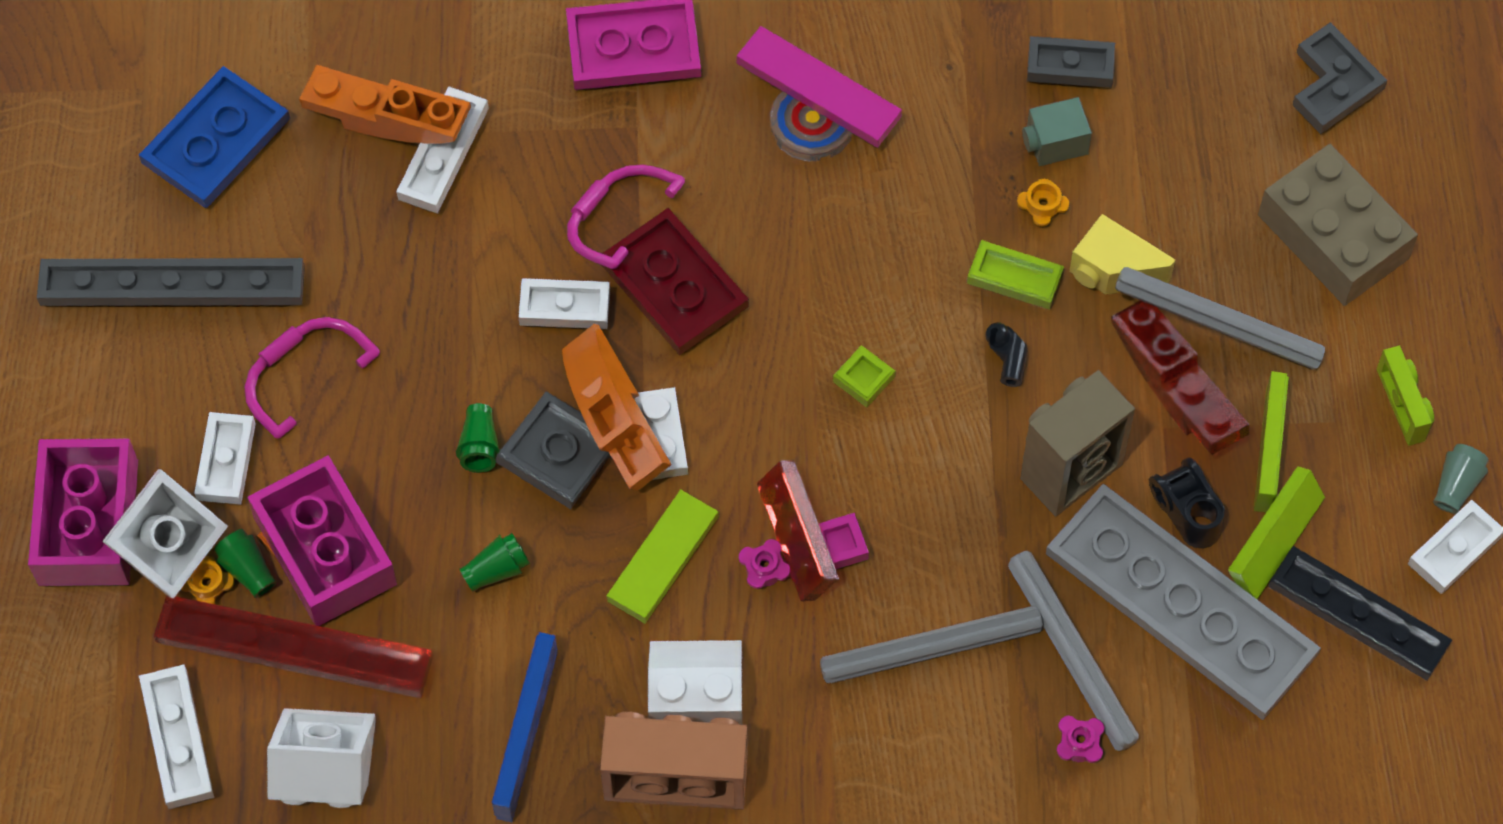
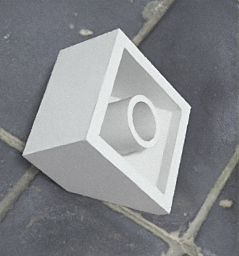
(695, 680)
(320, 757)

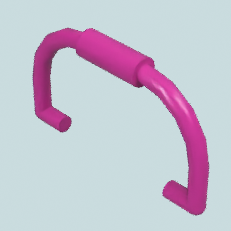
(594, 196)
(284, 344)

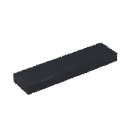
(1360, 613)

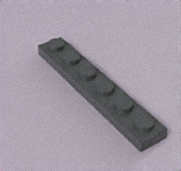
(171, 281)

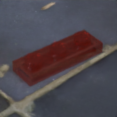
(797, 530)

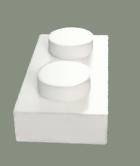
(564, 303)
(663, 417)
(225, 458)
(1456, 547)

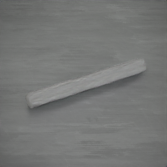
(1220, 318)
(931, 644)
(1073, 651)

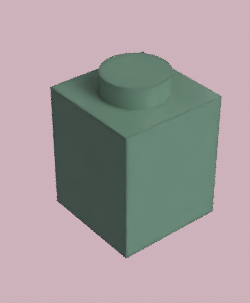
(1057, 131)

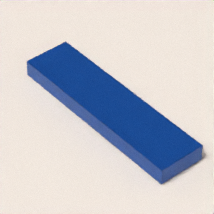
(524, 727)

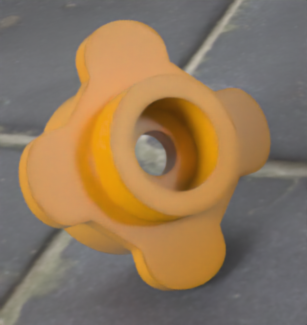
(1043, 190)
(220, 581)

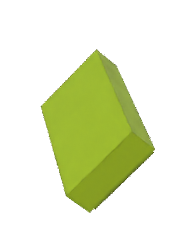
(1015, 274)

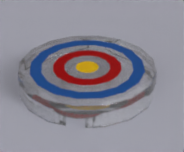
(804, 131)

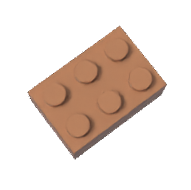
(674, 761)

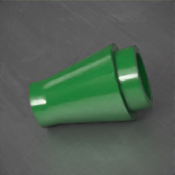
(478, 440)
(245, 562)
(495, 563)

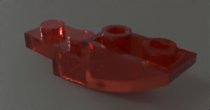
(1177, 379)

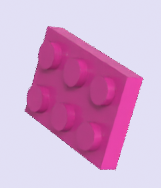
(633, 43)

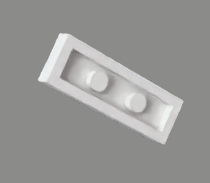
(438, 164)
(176, 736)

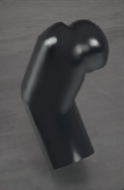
(1010, 350)

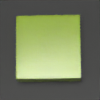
(864, 376)

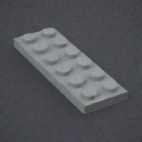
(1183, 601)

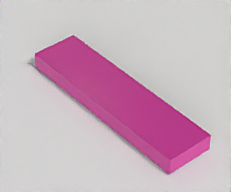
(819, 86)

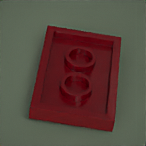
(676, 282)

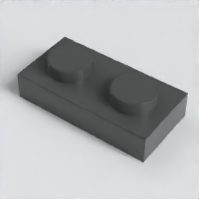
(1071, 61)

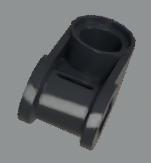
(1187, 495)

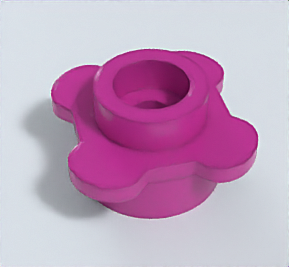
(764, 576)
(1080, 752)

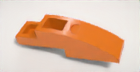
(385, 111)
(609, 408)

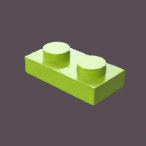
(1400, 383)

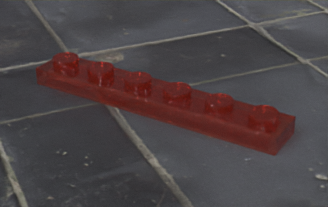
(293, 646)

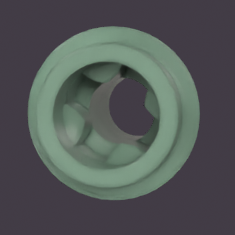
(1460, 476)

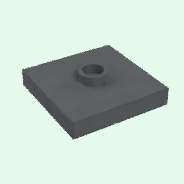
(554, 451)

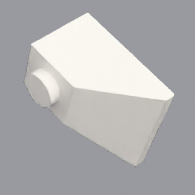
(165, 533)

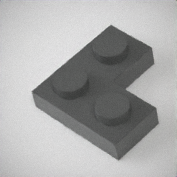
(1344, 81)

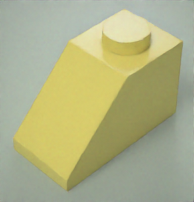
(1109, 249)

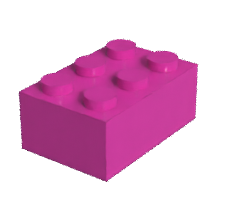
(76, 503)
(322, 541)

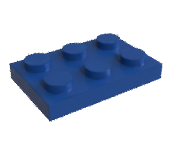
(214, 137)

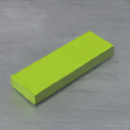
(1271, 441)
(1277, 532)
(662, 556)

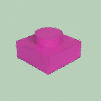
(844, 540)

